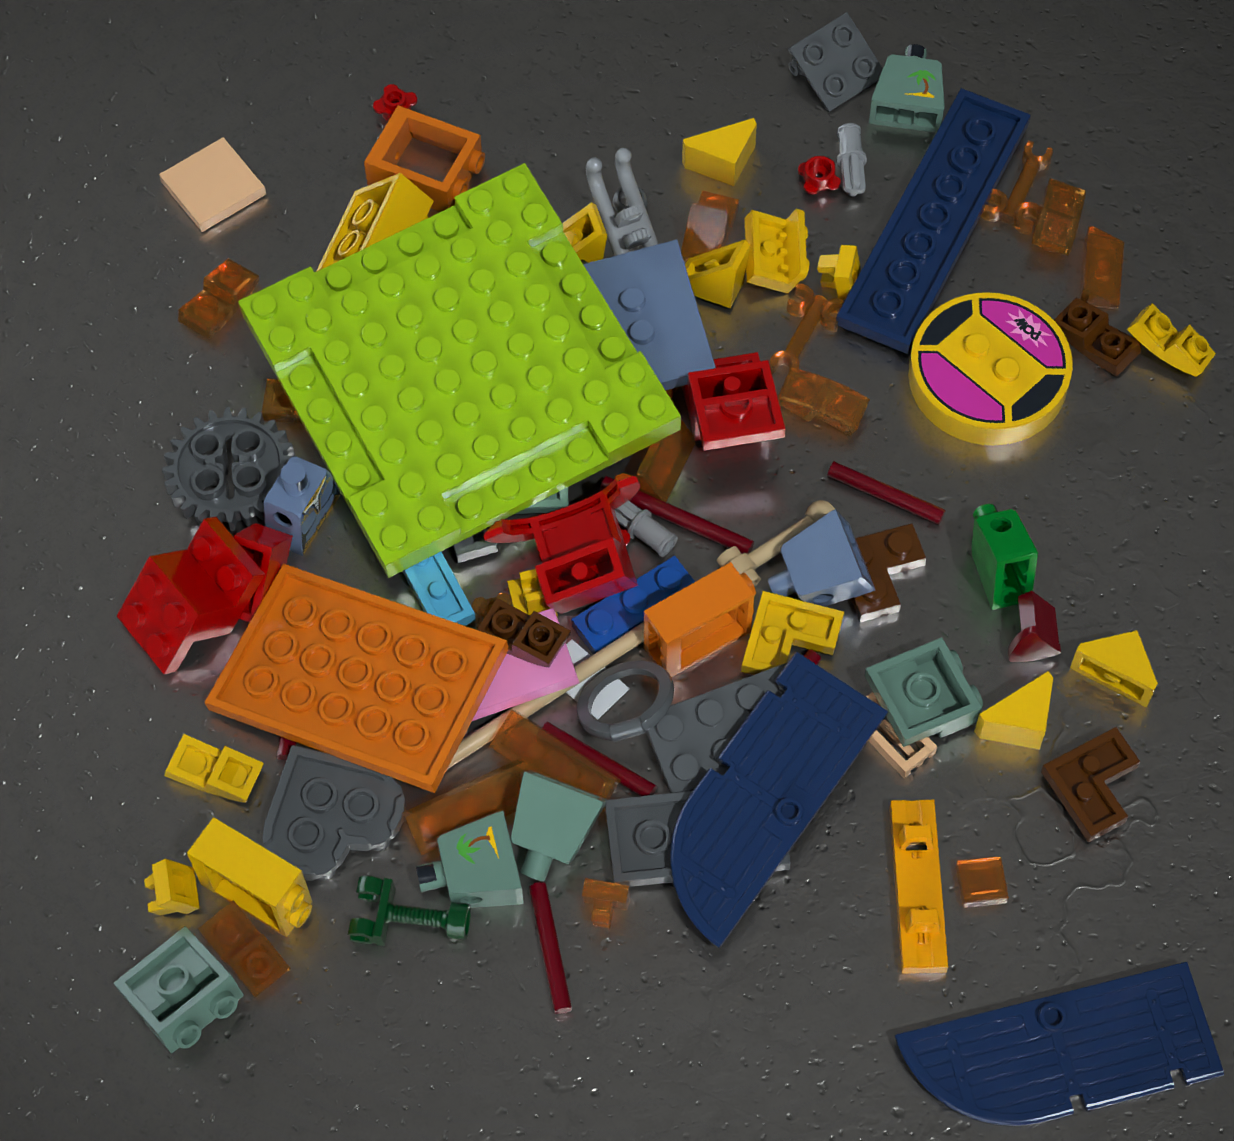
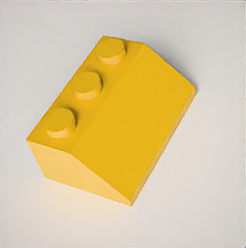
(375, 215)

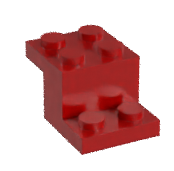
(734, 403)
(190, 595)

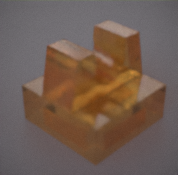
(606, 898)

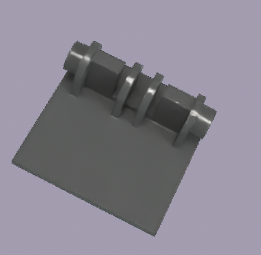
(835, 62)

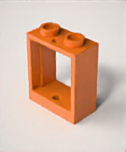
(410, 124)
(699, 619)

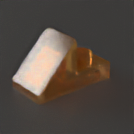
(709, 224)

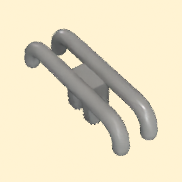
(631, 225)

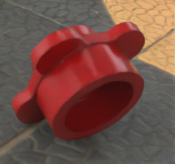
(392, 94)
(822, 167)

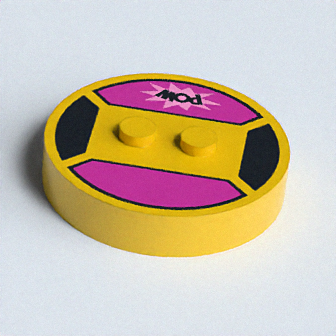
(990, 368)

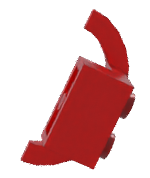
(578, 547)

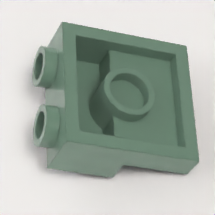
(925, 692)
(180, 990)

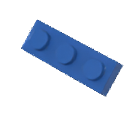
(625, 610)

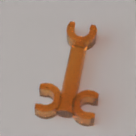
(1014, 209)
(811, 310)

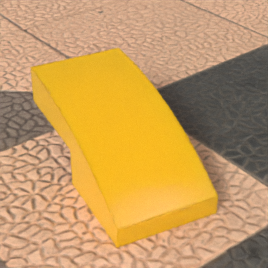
(214, 770)

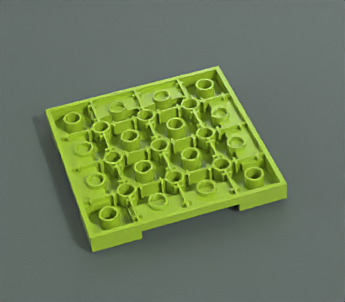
(459, 370)

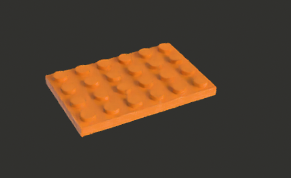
(358, 677)

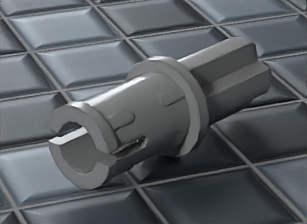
(851, 159)
(645, 528)

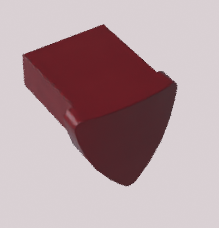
(1039, 630)

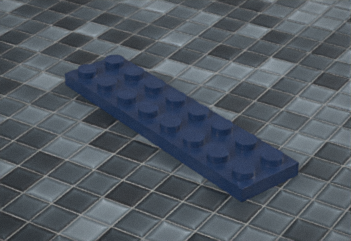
(933, 221)

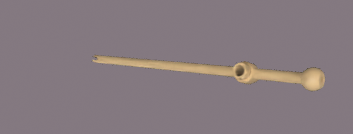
(742, 562)

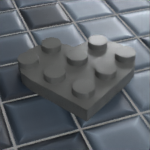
(329, 809)

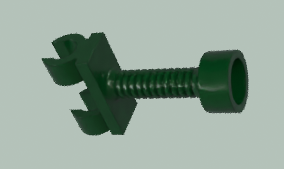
(373, 889)

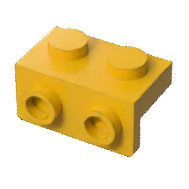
(776, 250)

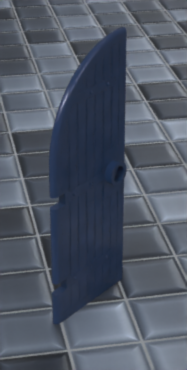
(777, 780)
(1089, 1042)

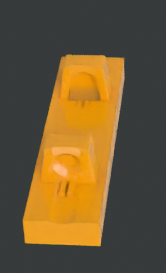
(918, 887)

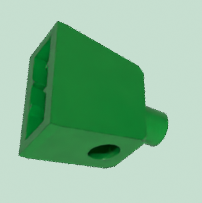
(998, 541)

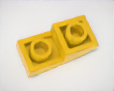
(1180, 349)

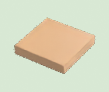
(212, 184)

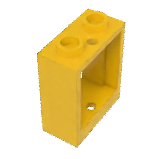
(251, 877)

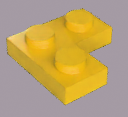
(785, 623)

